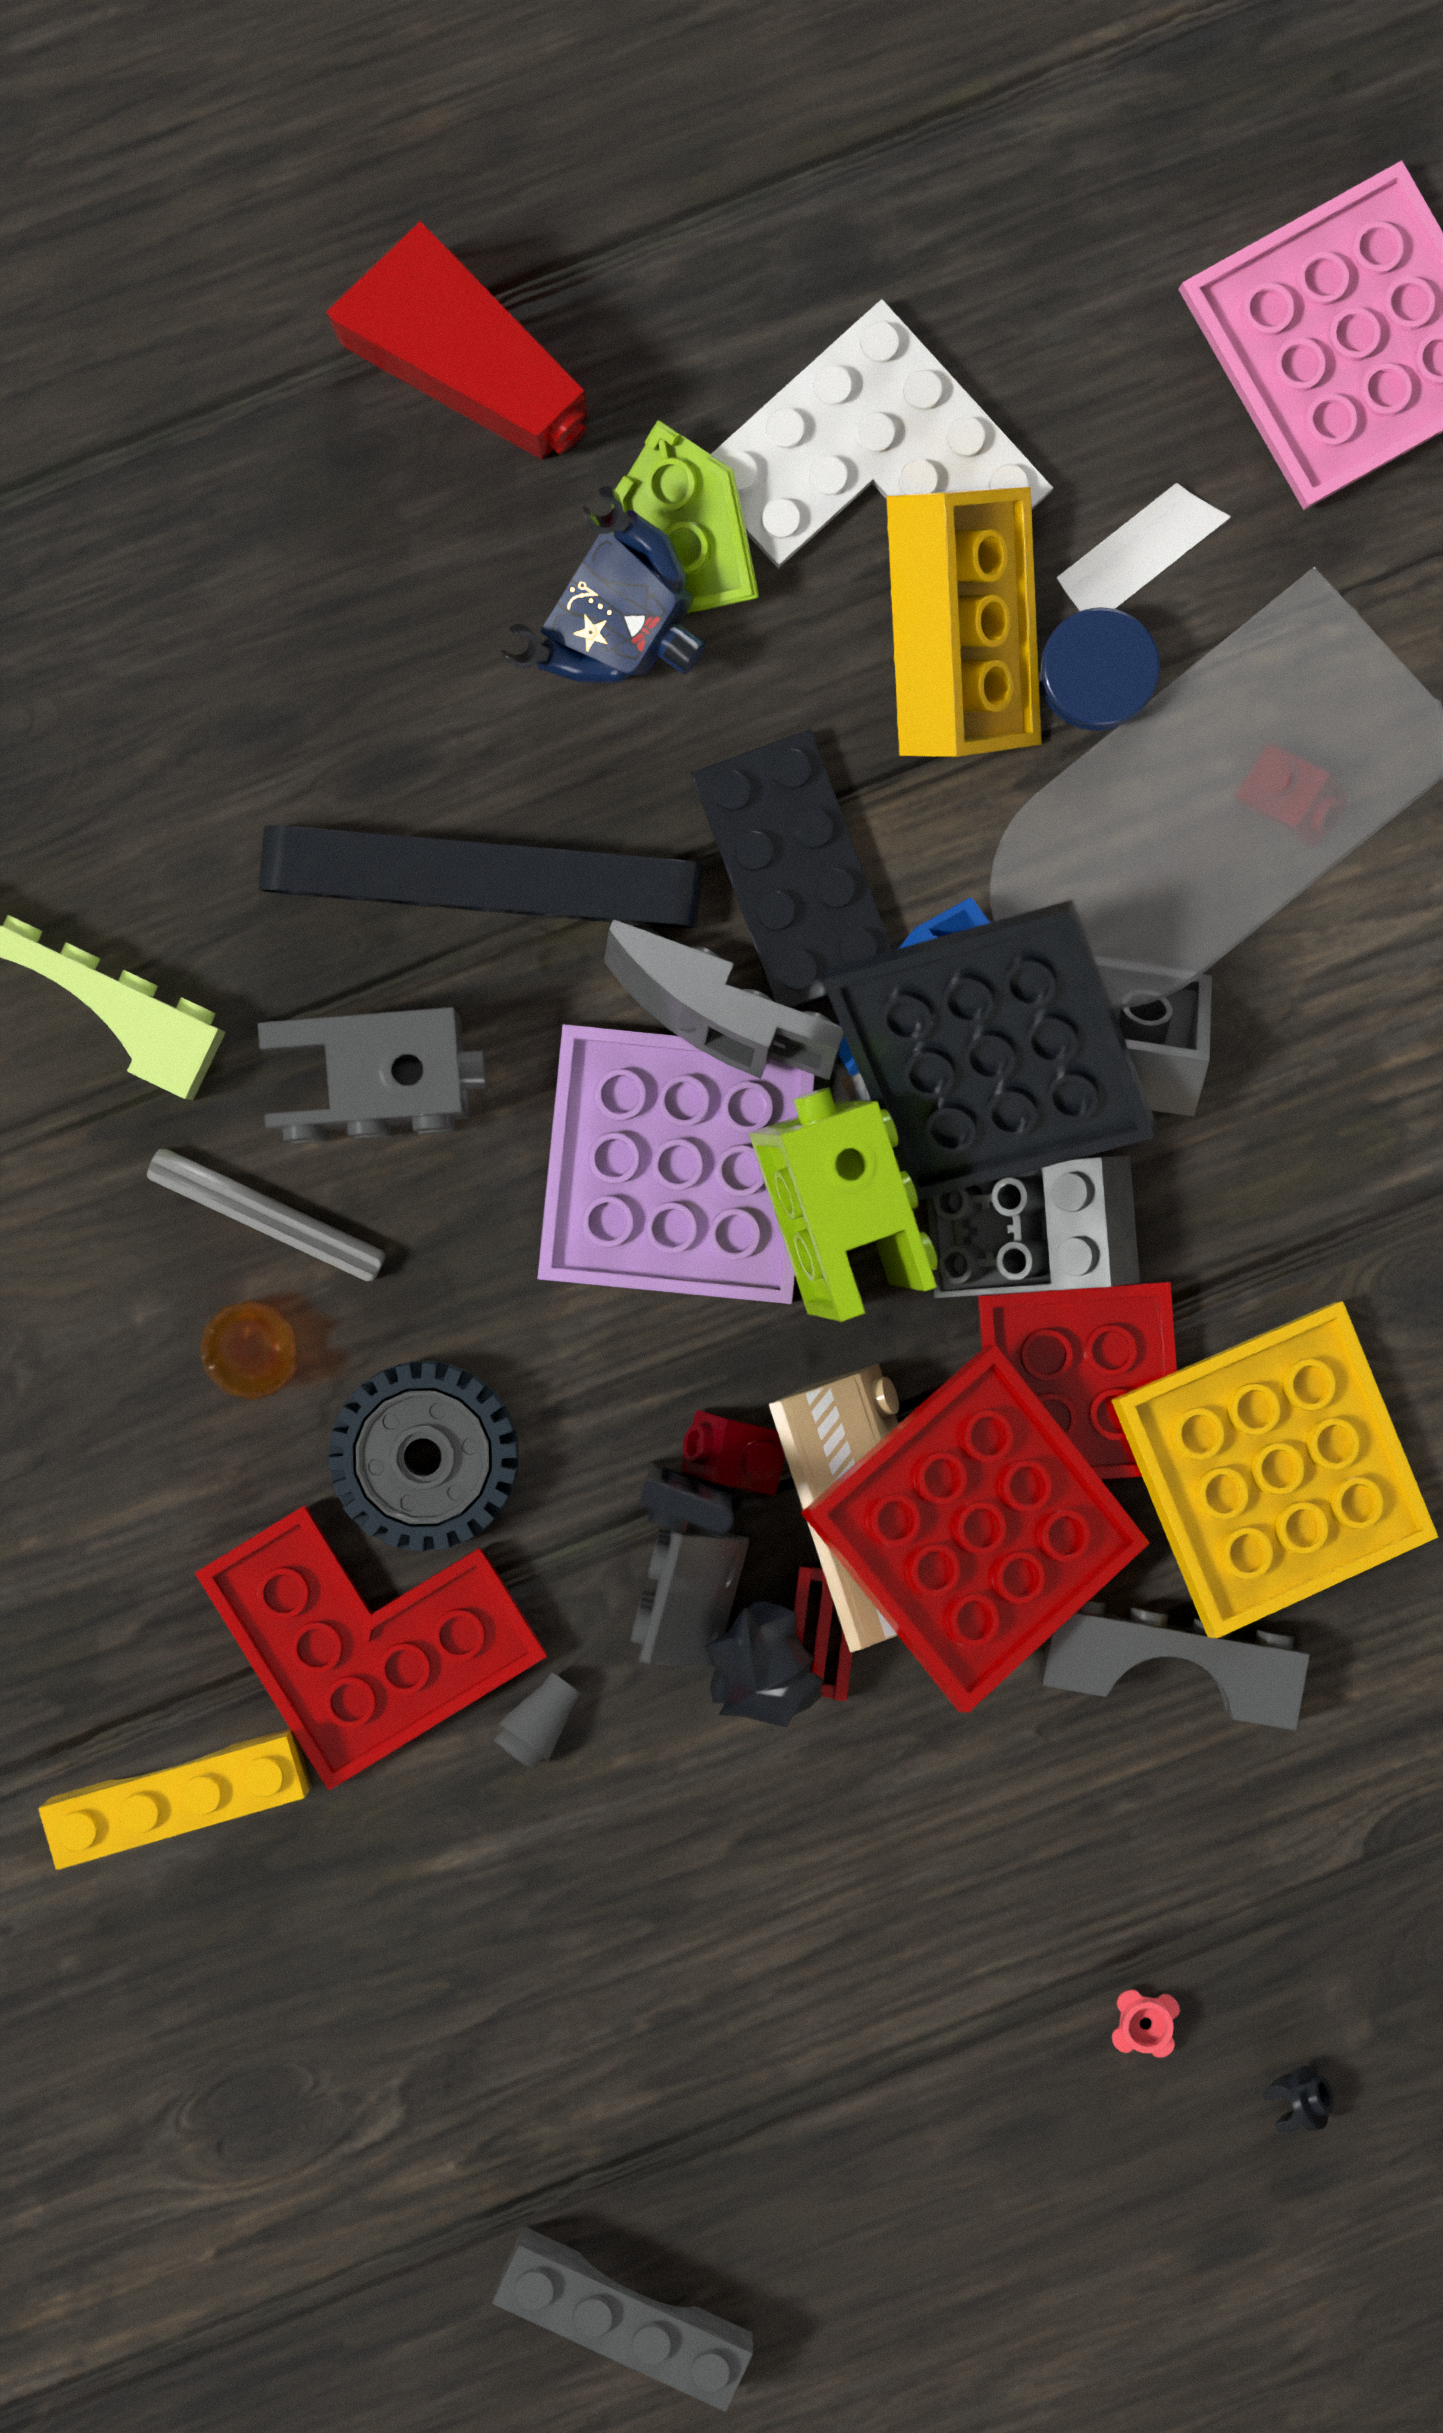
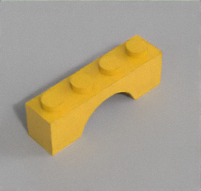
(175, 1799)

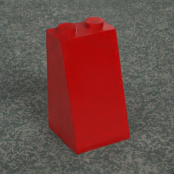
(455, 342)

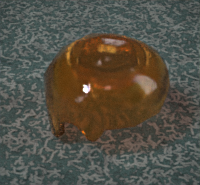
(249, 1350)

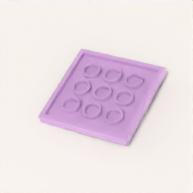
(660, 1169)

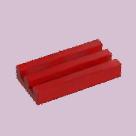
(840, 1689)

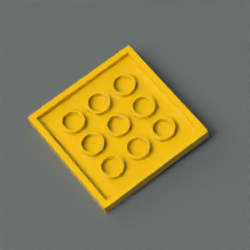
(1275, 1469)

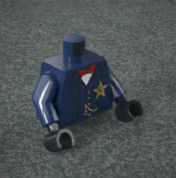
(617, 607)

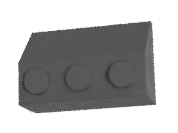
(1171, 1045)

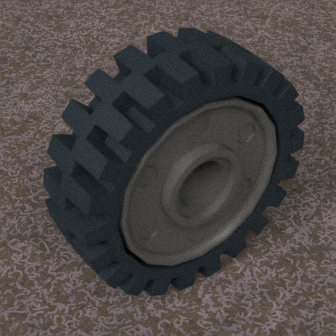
(373, 1465)

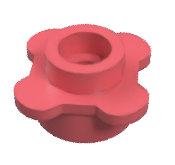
(1158, 2036)

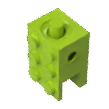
(837, 1190)

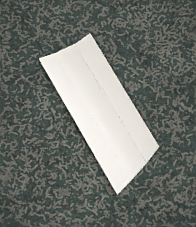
(1140, 549)

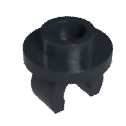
(1309, 2097)

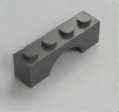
(1256, 1678)
(663, 2341)

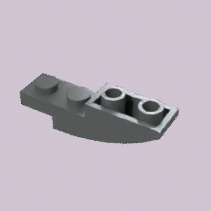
(693, 999)

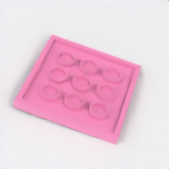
(1335, 333)

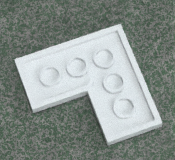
(860, 417)

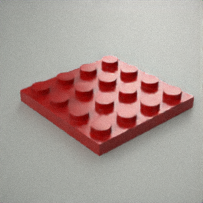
(976, 1528)

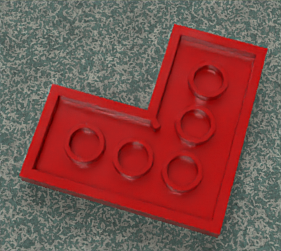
(357, 1677)

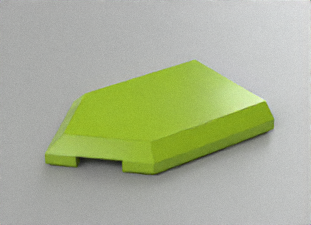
(700, 510)

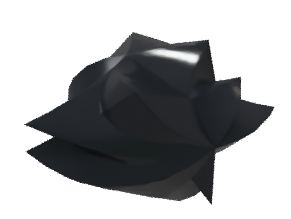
(763, 1667)

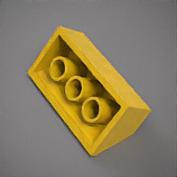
(964, 621)

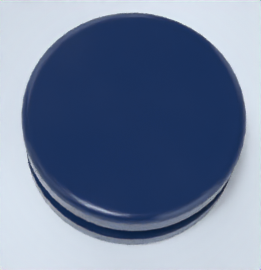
(1098, 669)

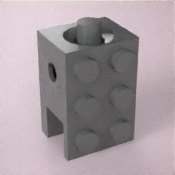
(379, 1073)

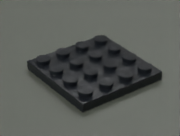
(992, 1050)

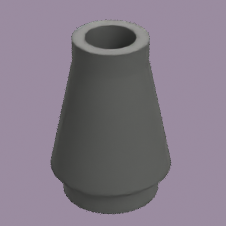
(537, 1722)

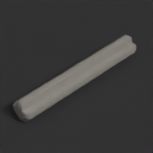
(266, 1214)

